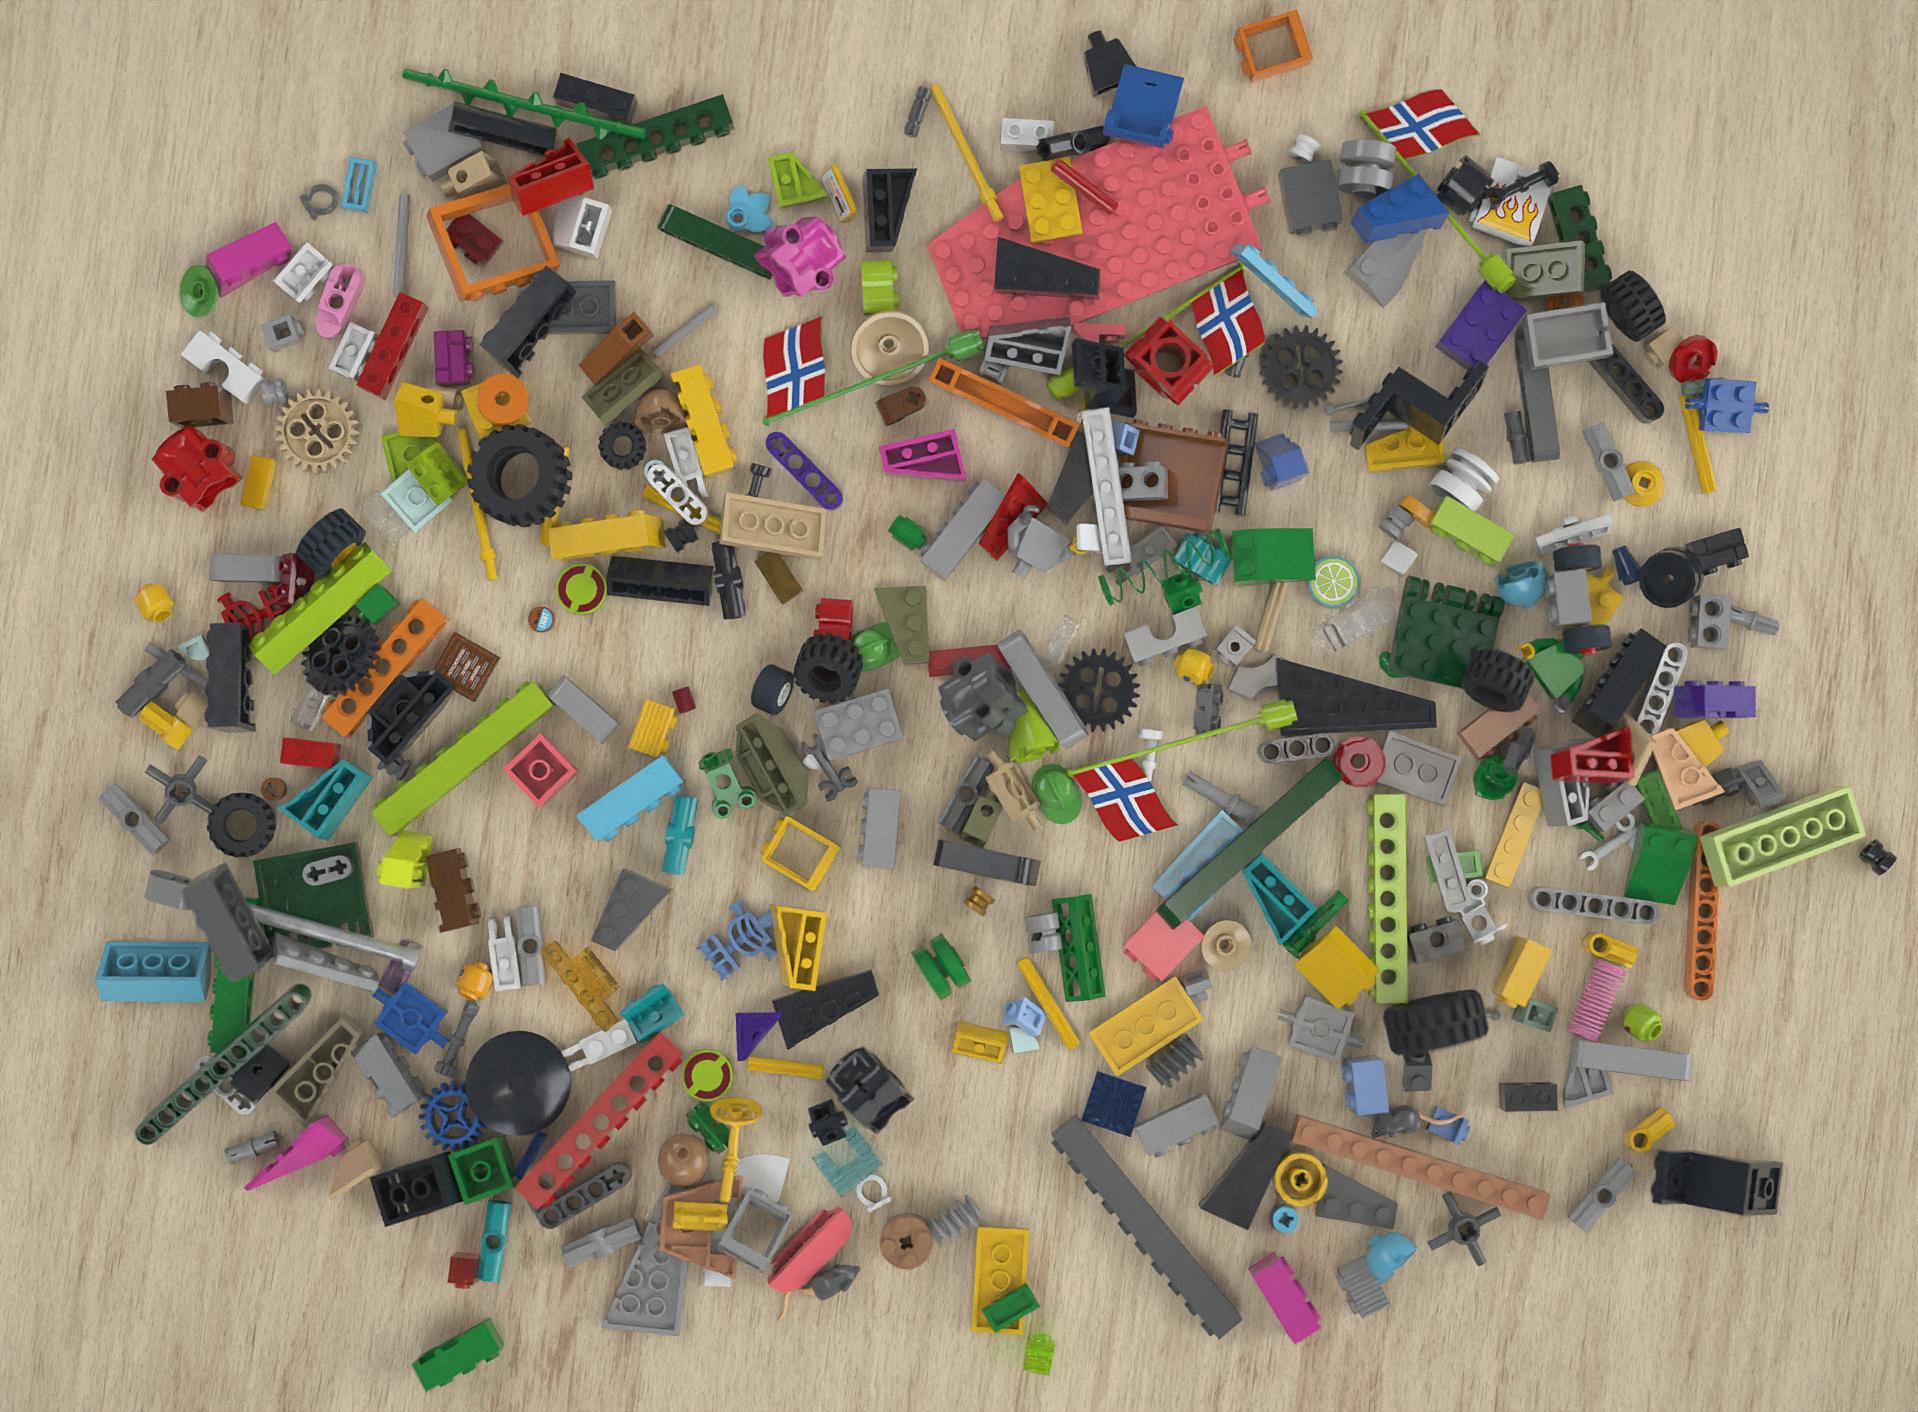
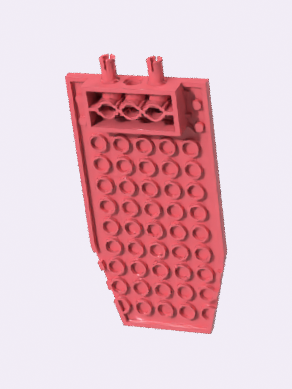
(1171, 224)

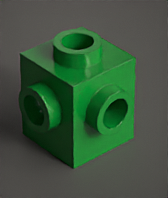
(1181, 592)

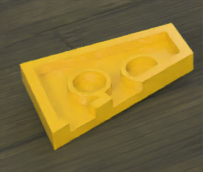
(1404, 451)

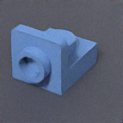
(1452, 1131)

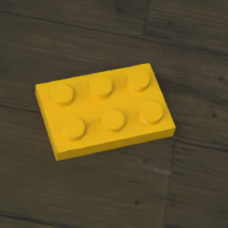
(1049, 203)

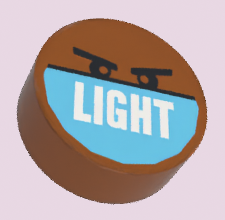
(541, 619)

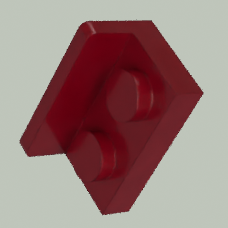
(474, 238)

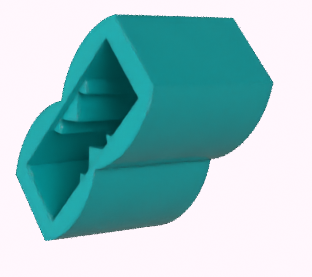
(1198, 567)

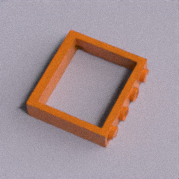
(497, 285)

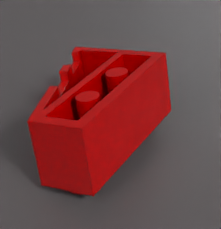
(551, 180)
(1597, 760)

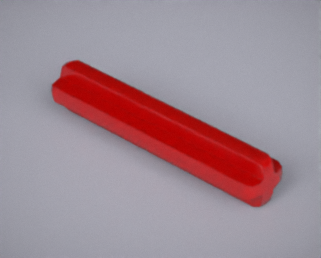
(1084, 187)

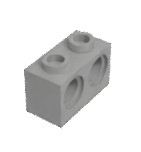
(1139, 489)
(1718, 623)

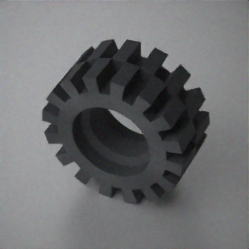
(606, 445)

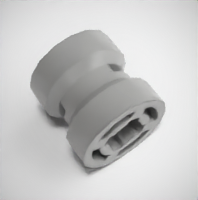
(1396, 522)

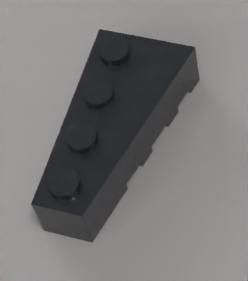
(1040, 273)
(528, 321)
(229, 678)
(1619, 683)
(1245, 1181)

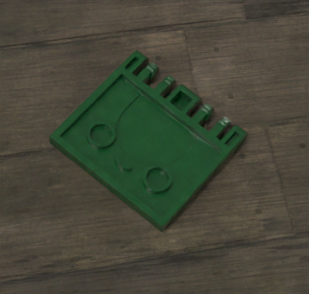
(1439, 639)
(334, 903)

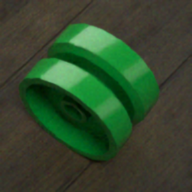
(944, 964)

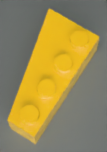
(704, 420)
(606, 536)

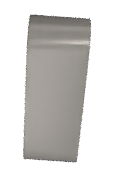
(244, 568)
(583, 709)

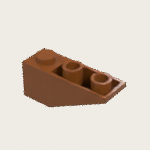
(616, 348)

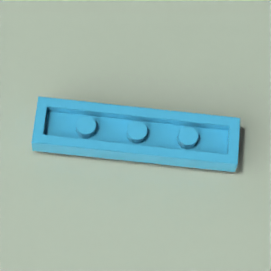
(1280, 285)

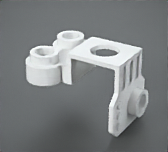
(1469, 912)

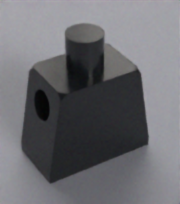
(1105, 63)

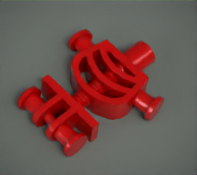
(257, 616)

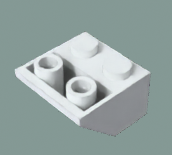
(581, 226)

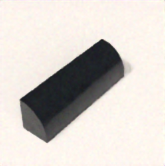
(501, 129)
(660, 580)

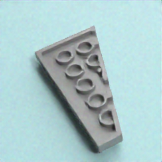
(652, 1287)

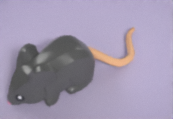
(1404, 1120)
(827, 1284)

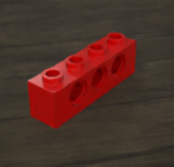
(392, 345)

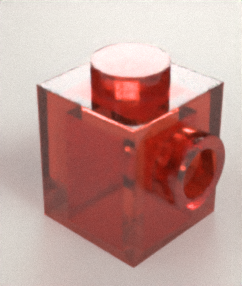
(463, 1269)

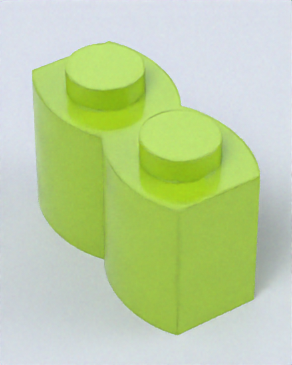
(878, 286)

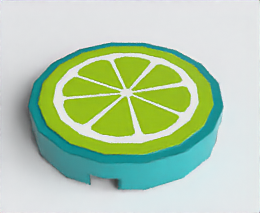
(1334, 583)

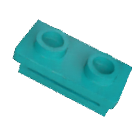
(652, 1012)

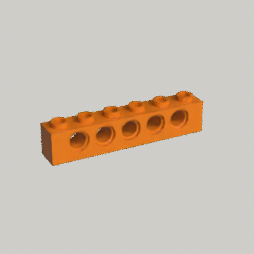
(433, 623)

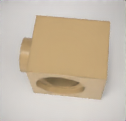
(1660, 349)

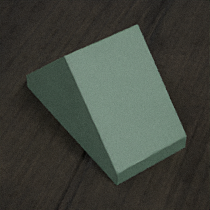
(1536, 1014)

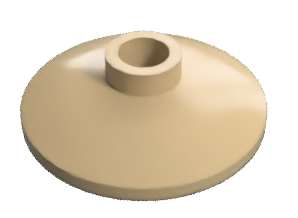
(1236, 948)

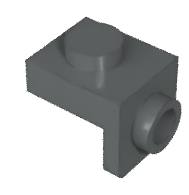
(1417, 1072)

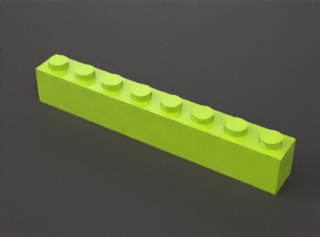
(463, 758)

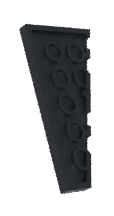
(1343, 704)

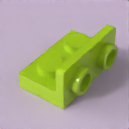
(437, 473)

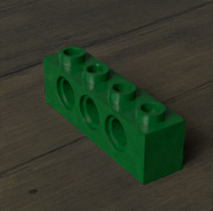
(1567, 229)

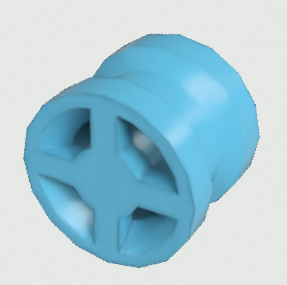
(1281, 1215)

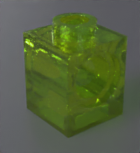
(1039, 1354)

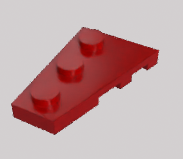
(1013, 504)

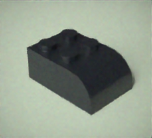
(416, 1189)

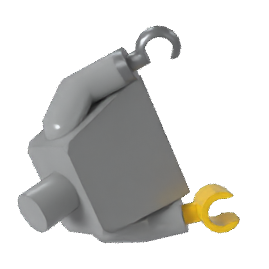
(1037, 544)

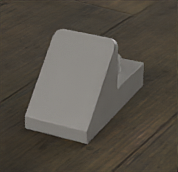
(1760, 785)

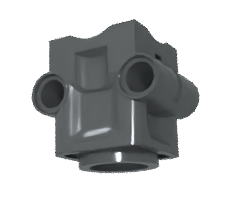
(981, 698)

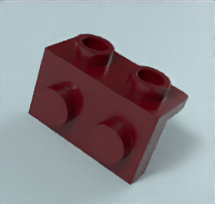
(295, 579)

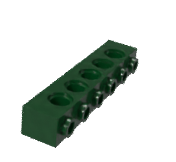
(663, 124)

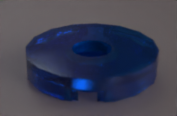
(531, 1155)

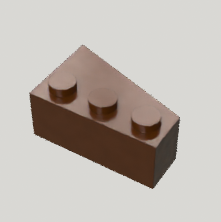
(453, 889)

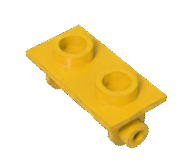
(700, 1216)

